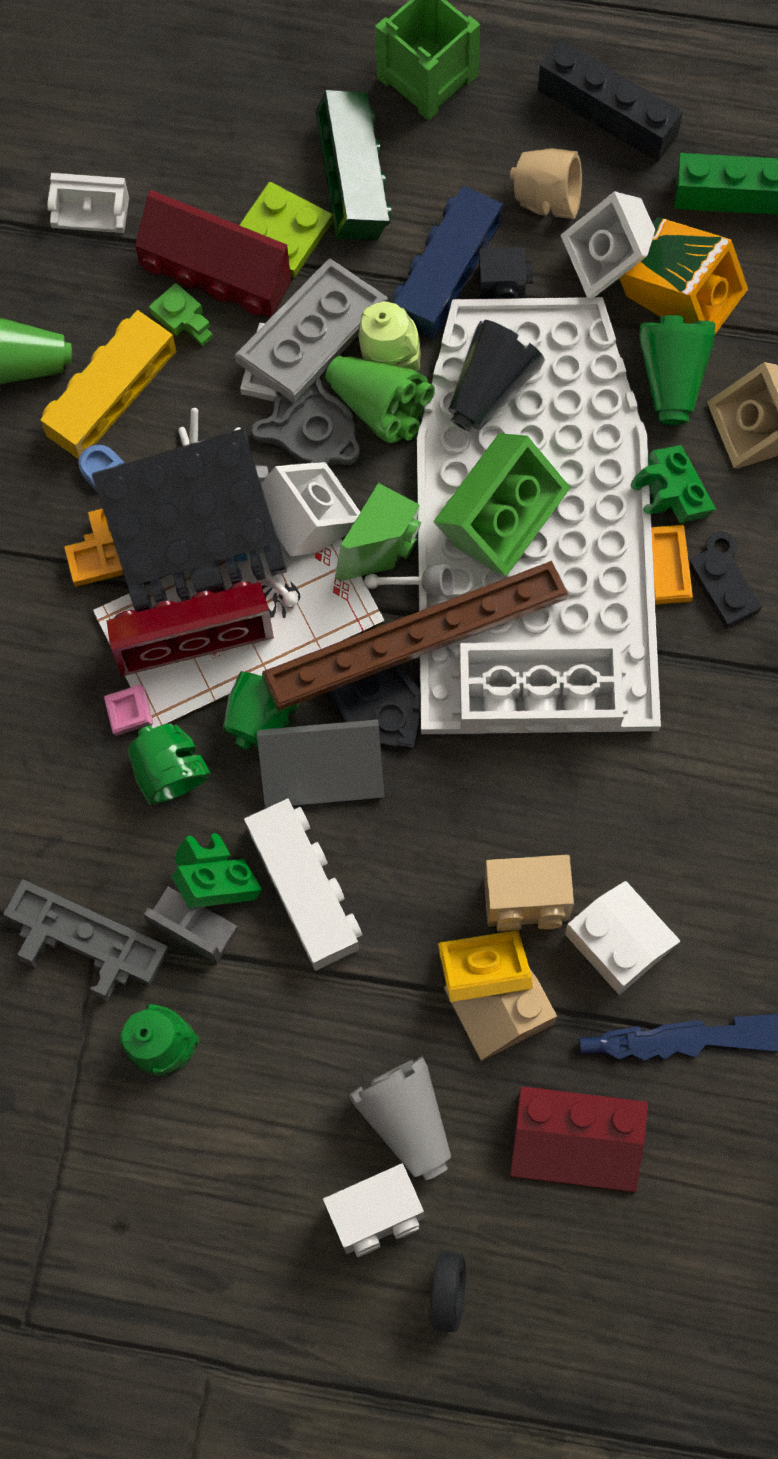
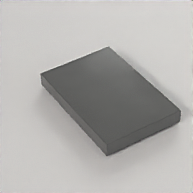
(321, 763)

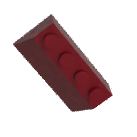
(213, 255)
(189, 628)

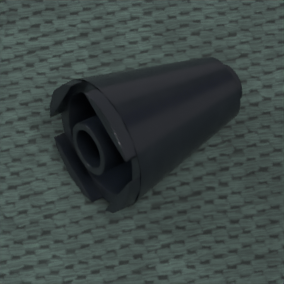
(491, 374)

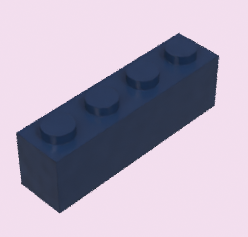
(448, 259)

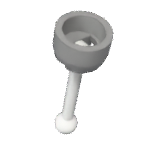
(436, 580)

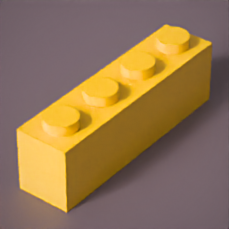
(108, 384)

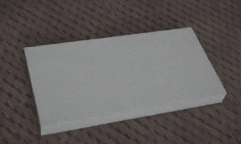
(309, 330)

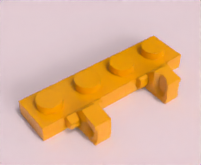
(96, 556)

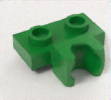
(674, 485)
(209, 878)

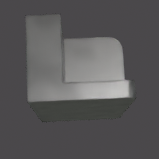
(193, 927)

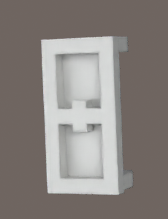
(88, 202)

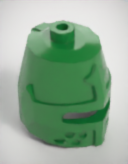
(251, 710)
(166, 763)
(158, 1040)

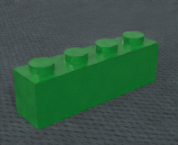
(726, 184)

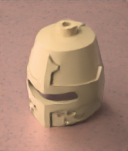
(548, 181)

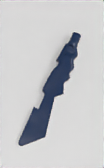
(687, 1038)

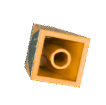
(687, 275)

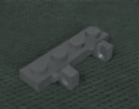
(115, 948)

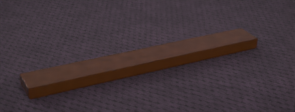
(414, 635)

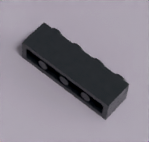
(609, 100)

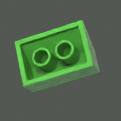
(502, 503)

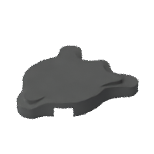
(311, 429)

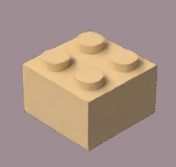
(528, 892)

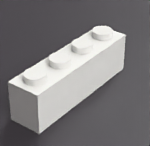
(302, 884)

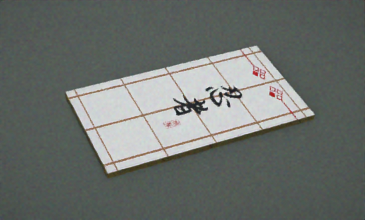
(323, 616)

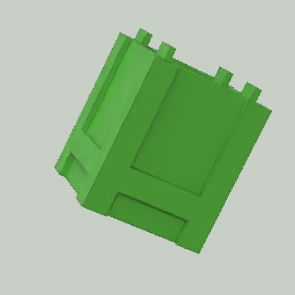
(427, 52)

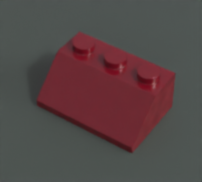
(578, 1139)

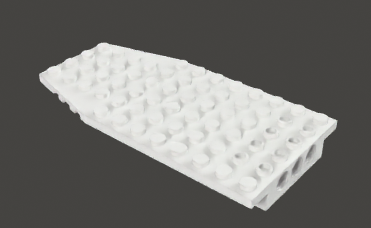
(595, 654)

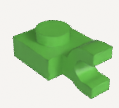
(181, 311)

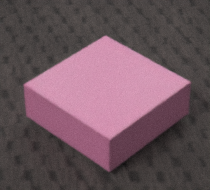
(128, 710)

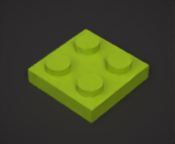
(290, 221)

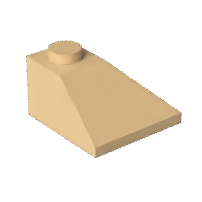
(505, 1018)

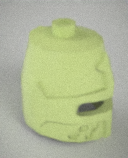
(389, 336)

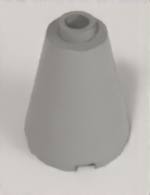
(407, 1117)

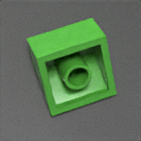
(379, 535)

